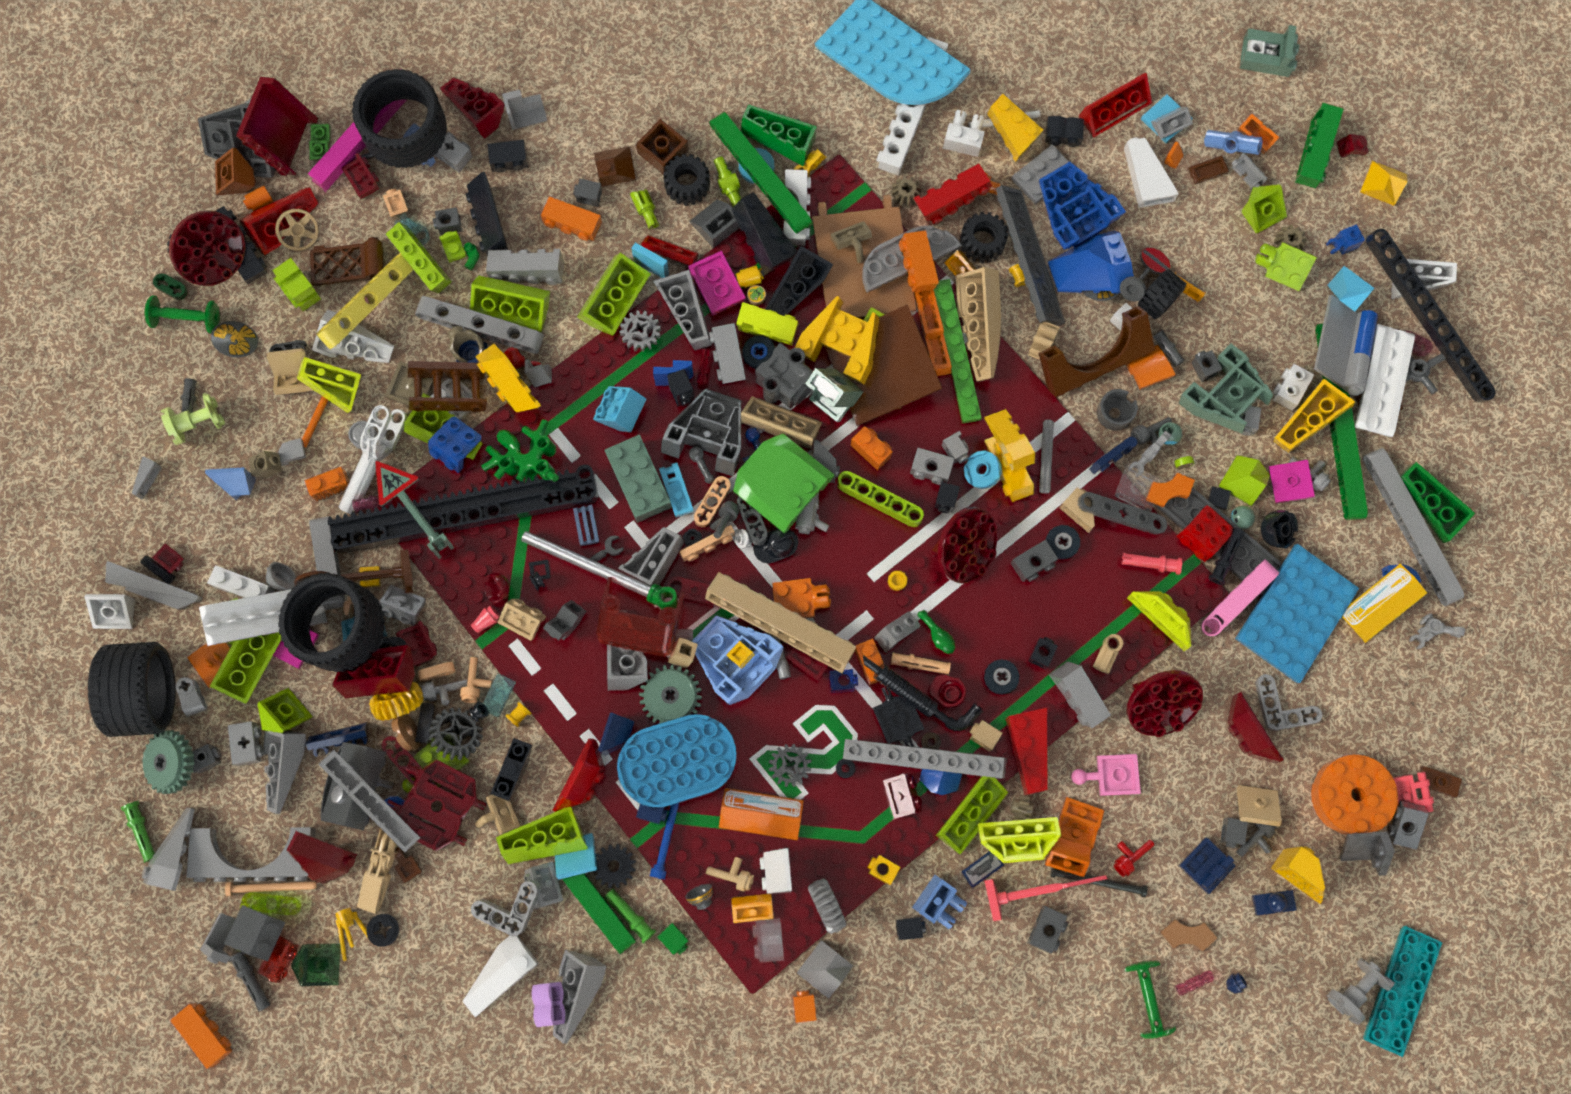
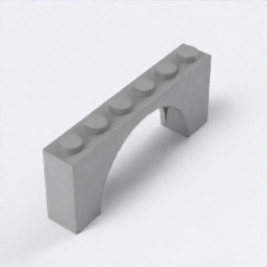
(208, 862)

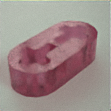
(1418, 341)

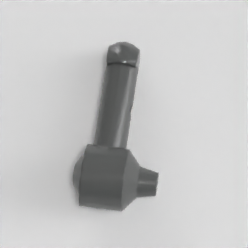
(696, 455)

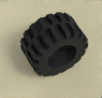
(683, 166)
(980, 250)
(1162, 294)

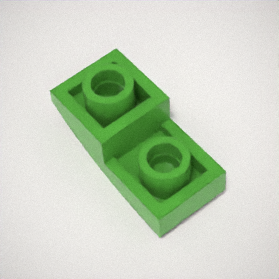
(319, 140)

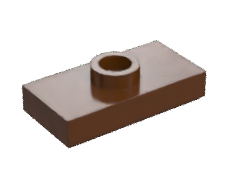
(1442, 782)

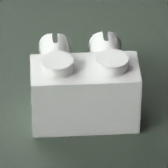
(962, 138)

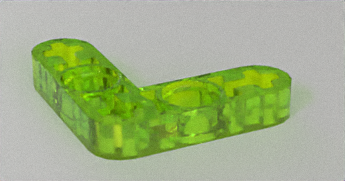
(261, 900)

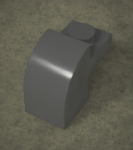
(565, 621)

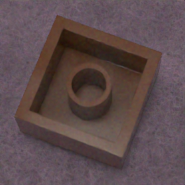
(661, 145)

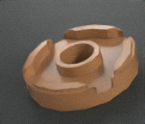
(406, 732)

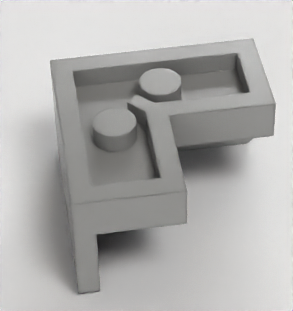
(524, 111)

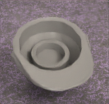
(280, 576)

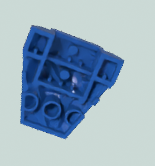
(1077, 205)

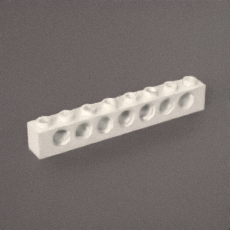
(894, 162)

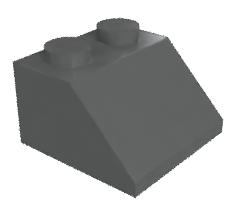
(254, 933)

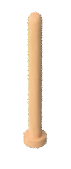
(230, 888)

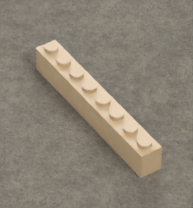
(780, 622)

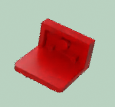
(1205, 533)

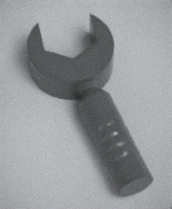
(608, 550)

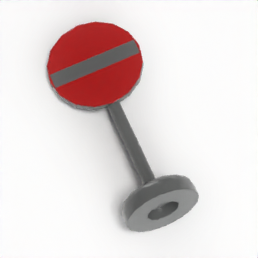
(1155, 261)

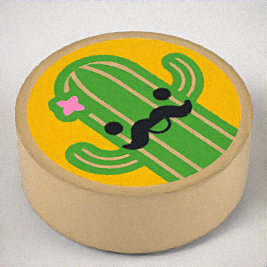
(756, 295)

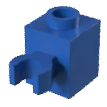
(1347, 240)

